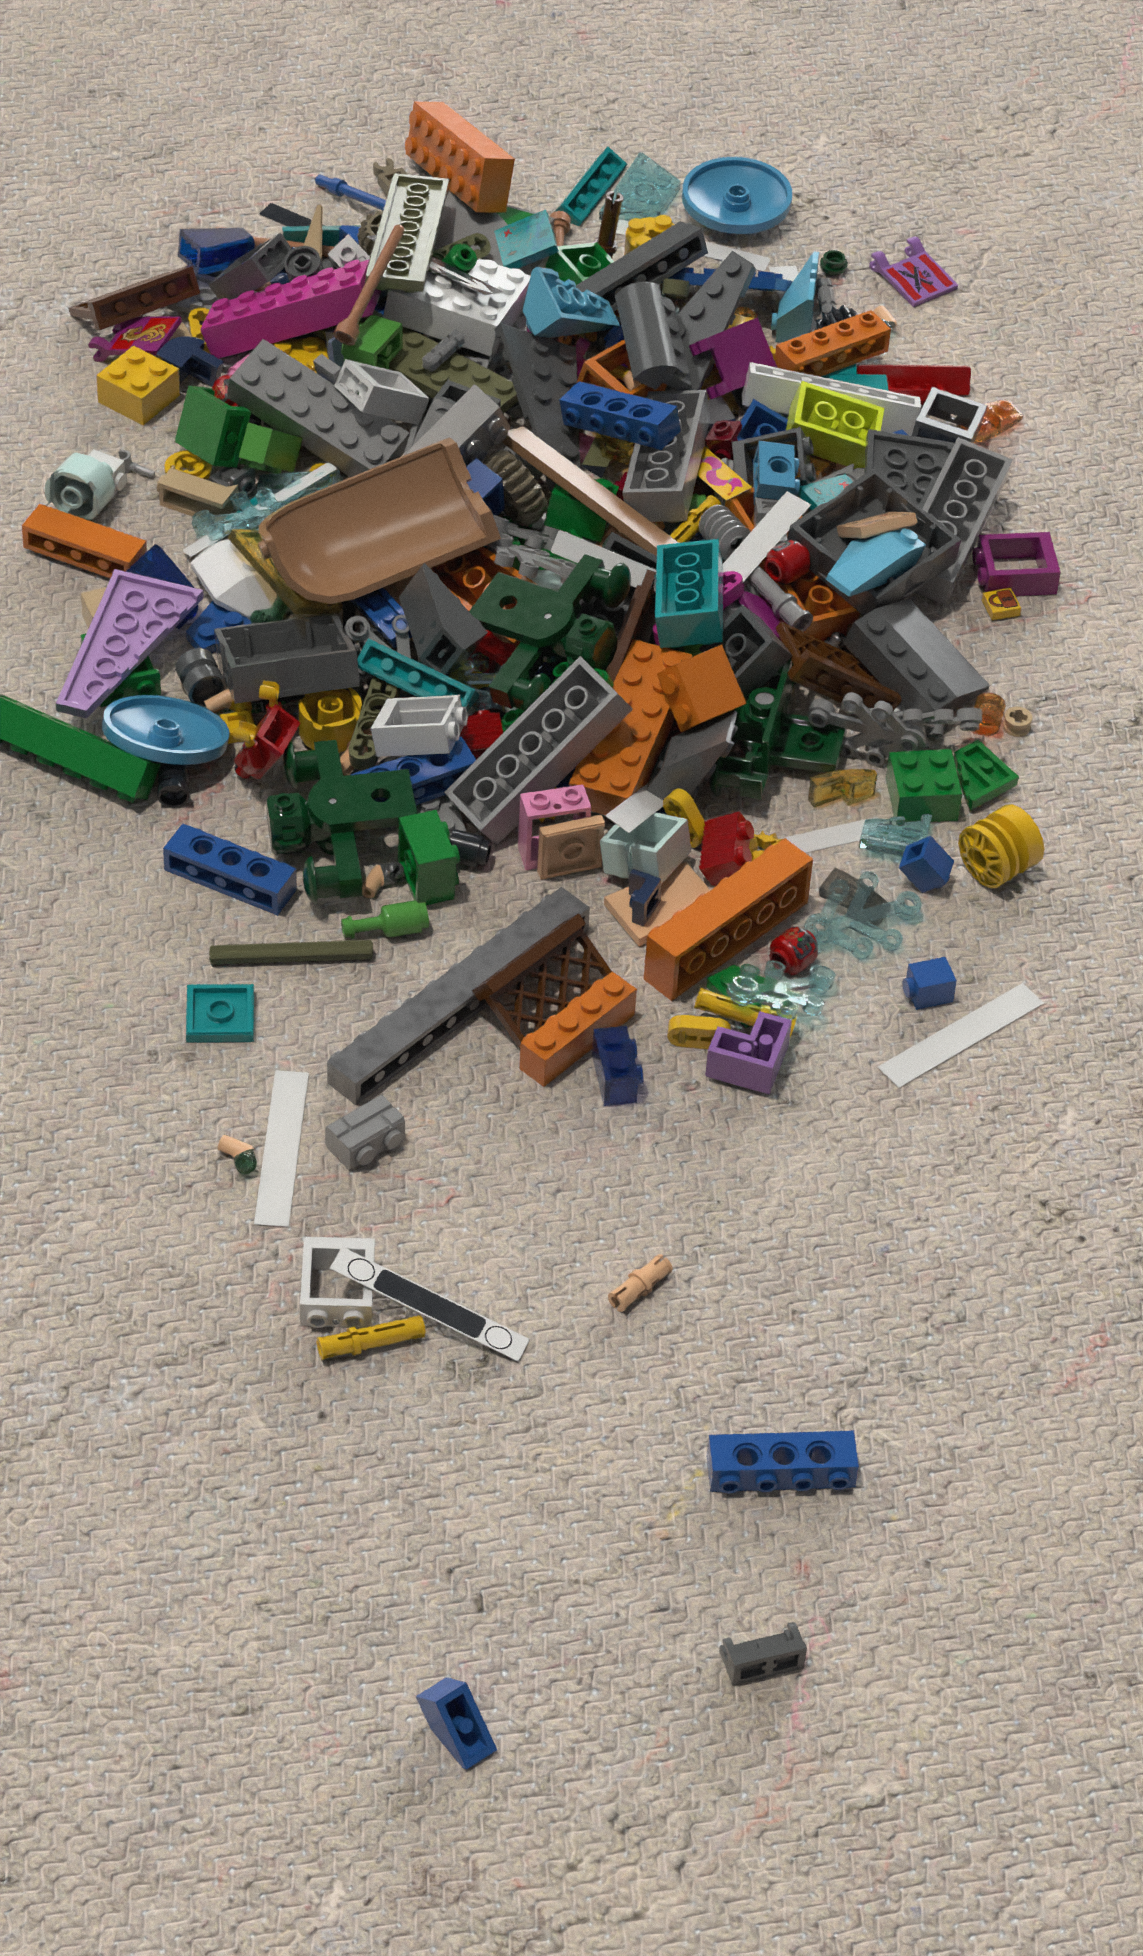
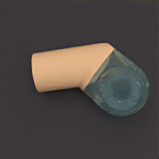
(886, 317)

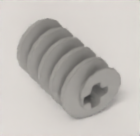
(722, 524)

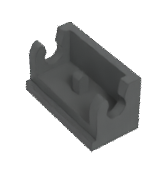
(764, 1656)

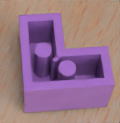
(750, 1059)

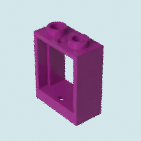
(1023, 582)

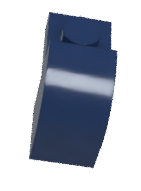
(189, 356)

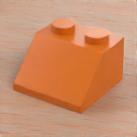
(701, 688)

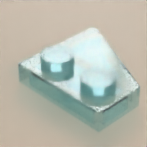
(893, 834)

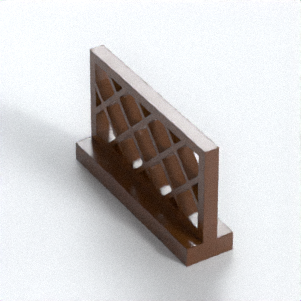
(138, 298)
(637, 622)
(831, 669)
(531, 959)

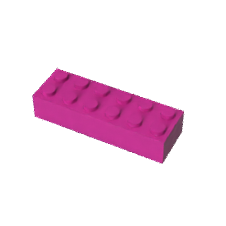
(286, 309)

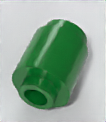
(461, 257)

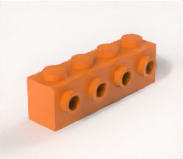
(835, 345)
(80, 541)
(570, 1032)

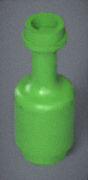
(393, 920)

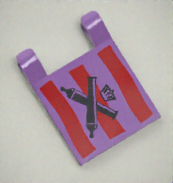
(916, 277)

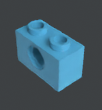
(775, 470)

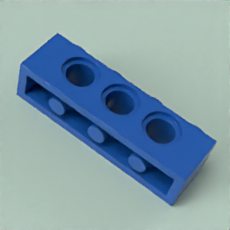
(620, 415)
(430, 772)
(230, 869)
(768, 1451)

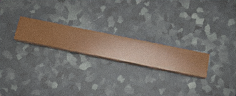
(586, 490)

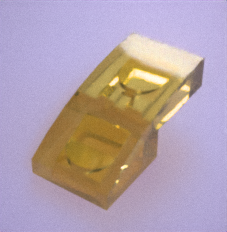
(848, 784)

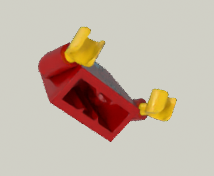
(268, 739)

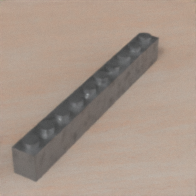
(442, 1004)

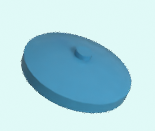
(737, 195)
(165, 729)

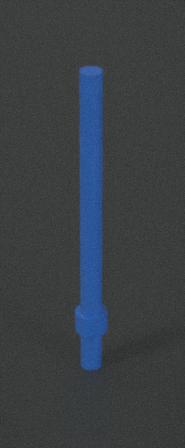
(339, 188)

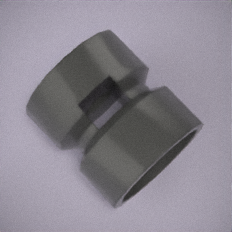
(302, 261)
(200, 675)

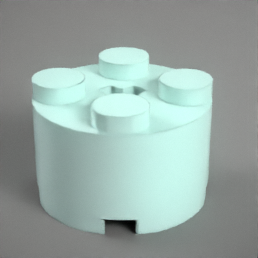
(81, 486)

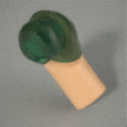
(243, 1153)

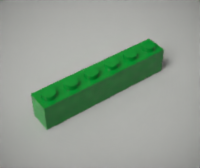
(75, 750)

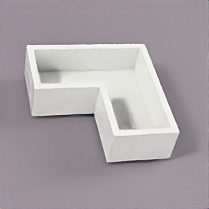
(452, 306)

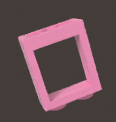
(543, 805)

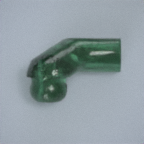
(271, 614)

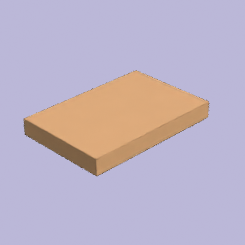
(677, 893)

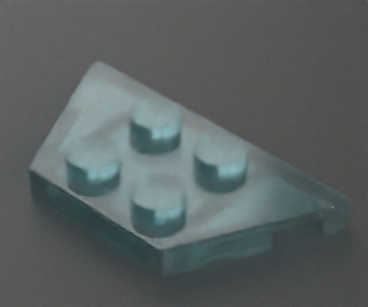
(645, 189)

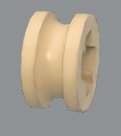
(1017, 714)

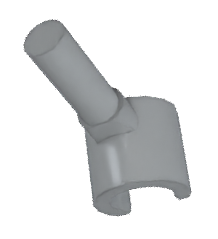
(132, 466)

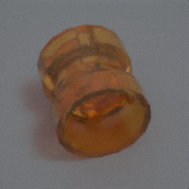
(993, 710)

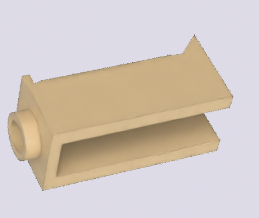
(192, 494)

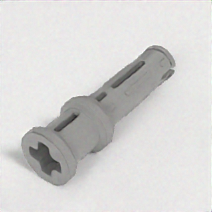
(782, 603)

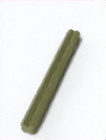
(291, 952)

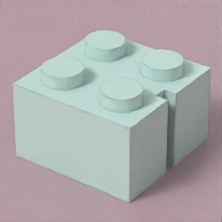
(652, 847)

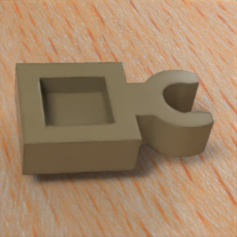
(386, 173)

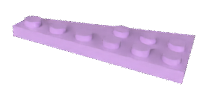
(125, 629)

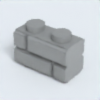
(365, 1132)

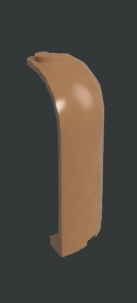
(378, 526)

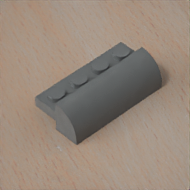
(652, 337)

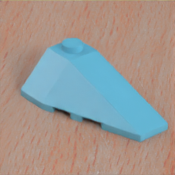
(797, 304)
(561, 309)
(875, 559)

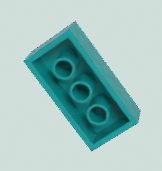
(689, 593)

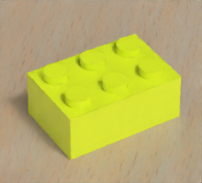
(834, 423)

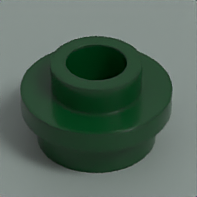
(833, 263)

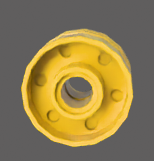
(1001, 846)

